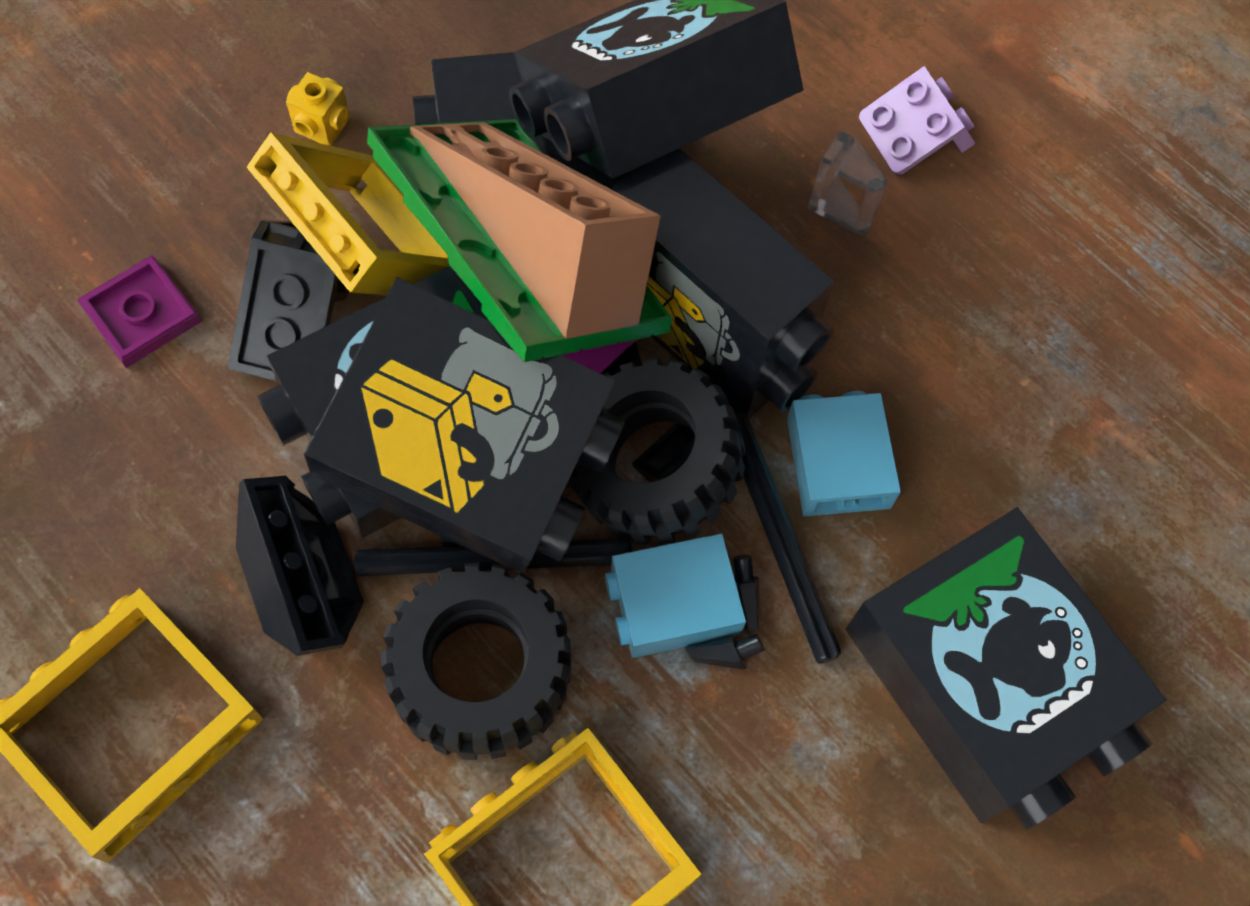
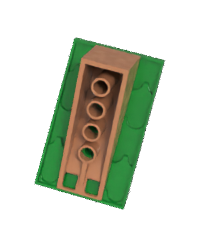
(530, 237)

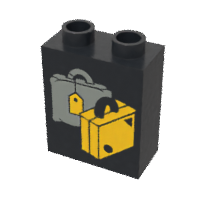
(736, 288)
(463, 431)

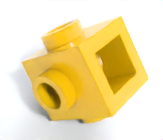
(318, 108)

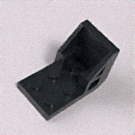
(283, 296)

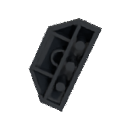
(295, 567)

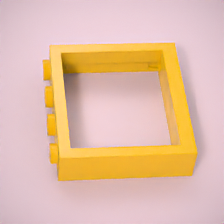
(298, 180)
(172, 778)
(530, 782)

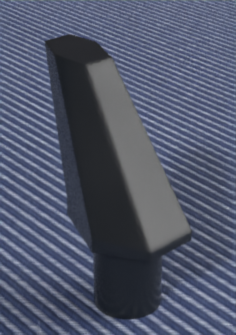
(748, 590)
(726, 651)

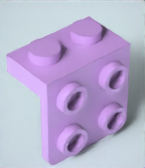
(916, 121)

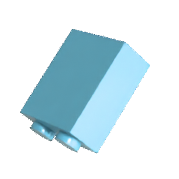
(842, 454)
(675, 596)

